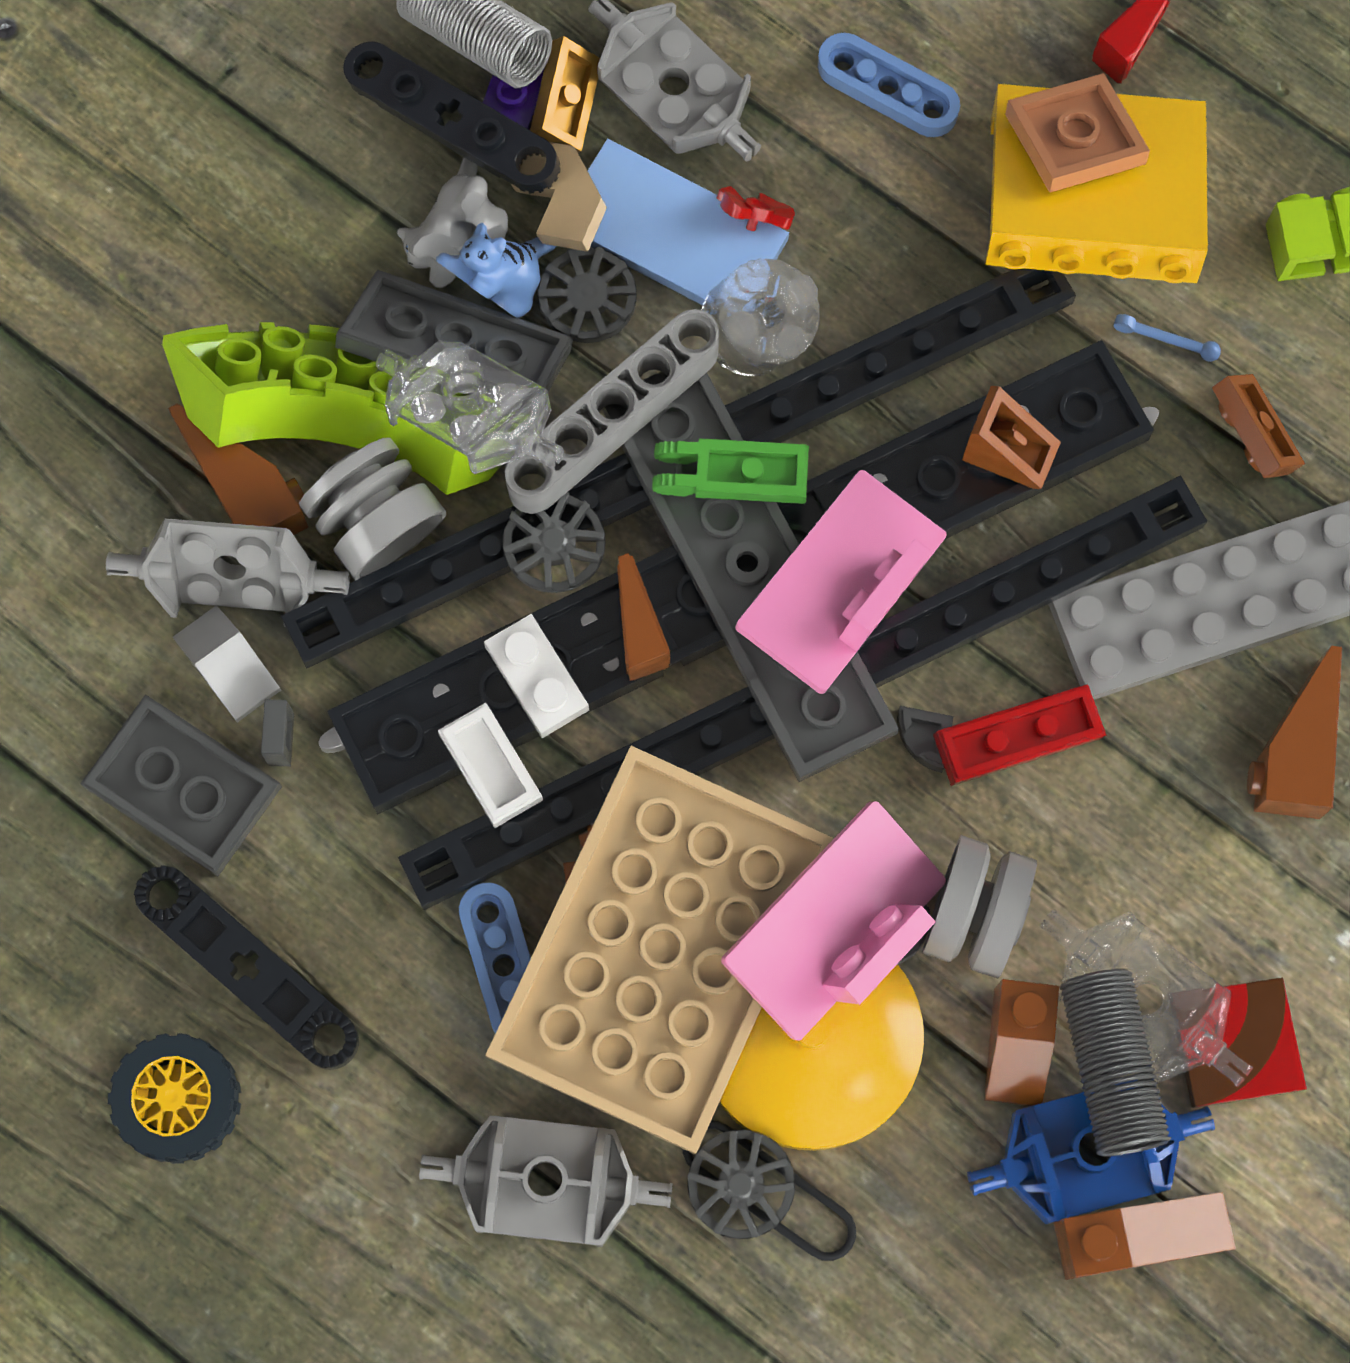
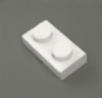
(536, 676)

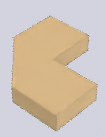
(574, 203)

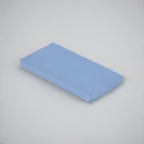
(672, 225)

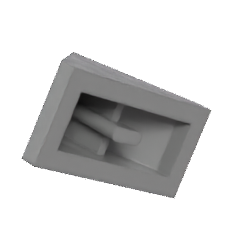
(227, 663)

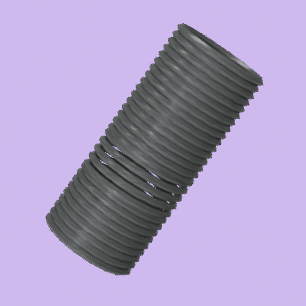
(1109, 1045)

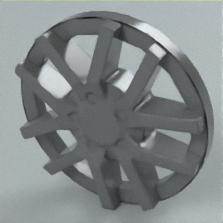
(555, 545)
(741, 1184)

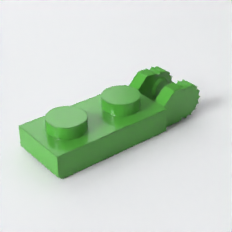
(735, 470)

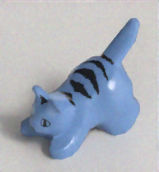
(499, 269)

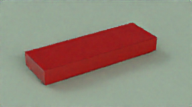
(1019, 734)

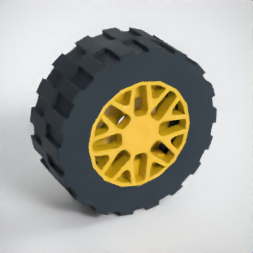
(174, 1098)

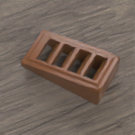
(642, 635)

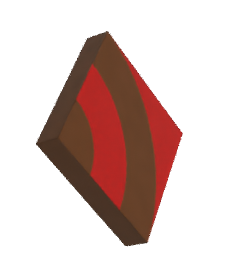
(1261, 1035)

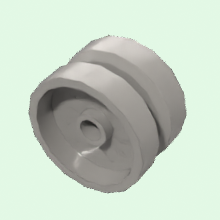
(988, 909)

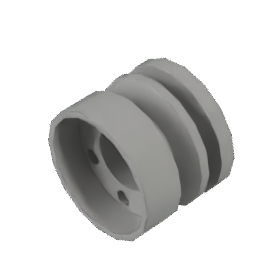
(365, 498)

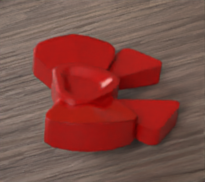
(755, 209)

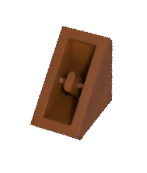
(1011, 441)

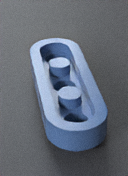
(876, 68)
(492, 942)

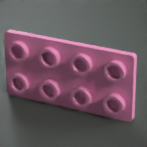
(840, 581)
(838, 923)

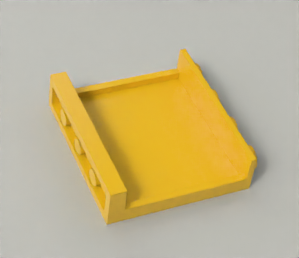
(1119, 225)

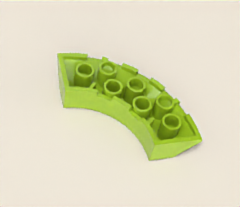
(299, 388)

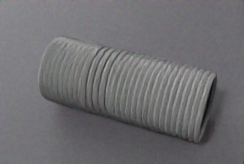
(501, 36)

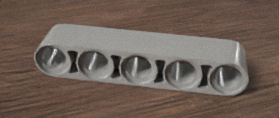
(622, 388)

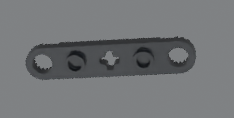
(479, 136)
(274, 994)

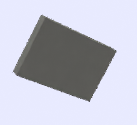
(181, 785)

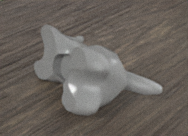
(452, 222)

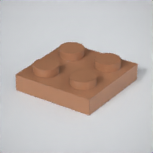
(1077, 132)

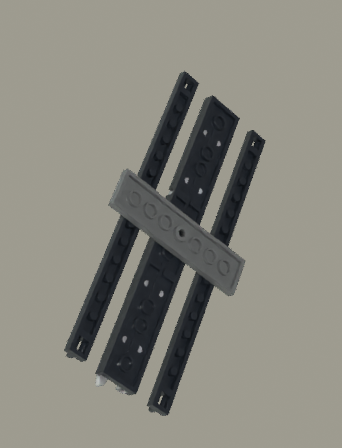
(722, 563)

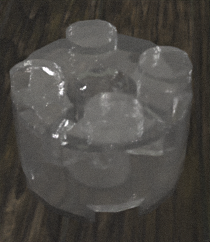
(784, 301)

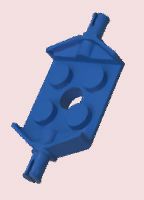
(1055, 1181)

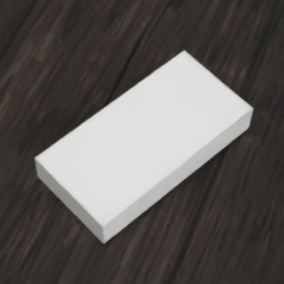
(490, 765)

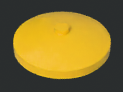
(837, 1078)

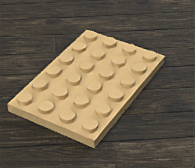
(629, 972)

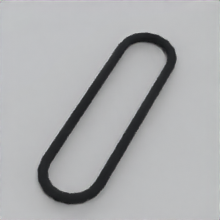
(824, 1256)

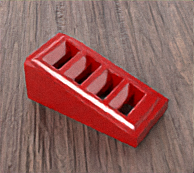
(1127, 36)

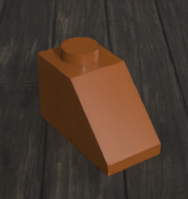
(1021, 1042)

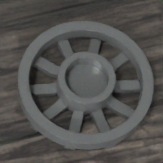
(587, 294)

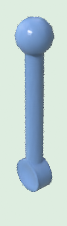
(1209, 350)

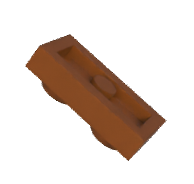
(1259, 427)

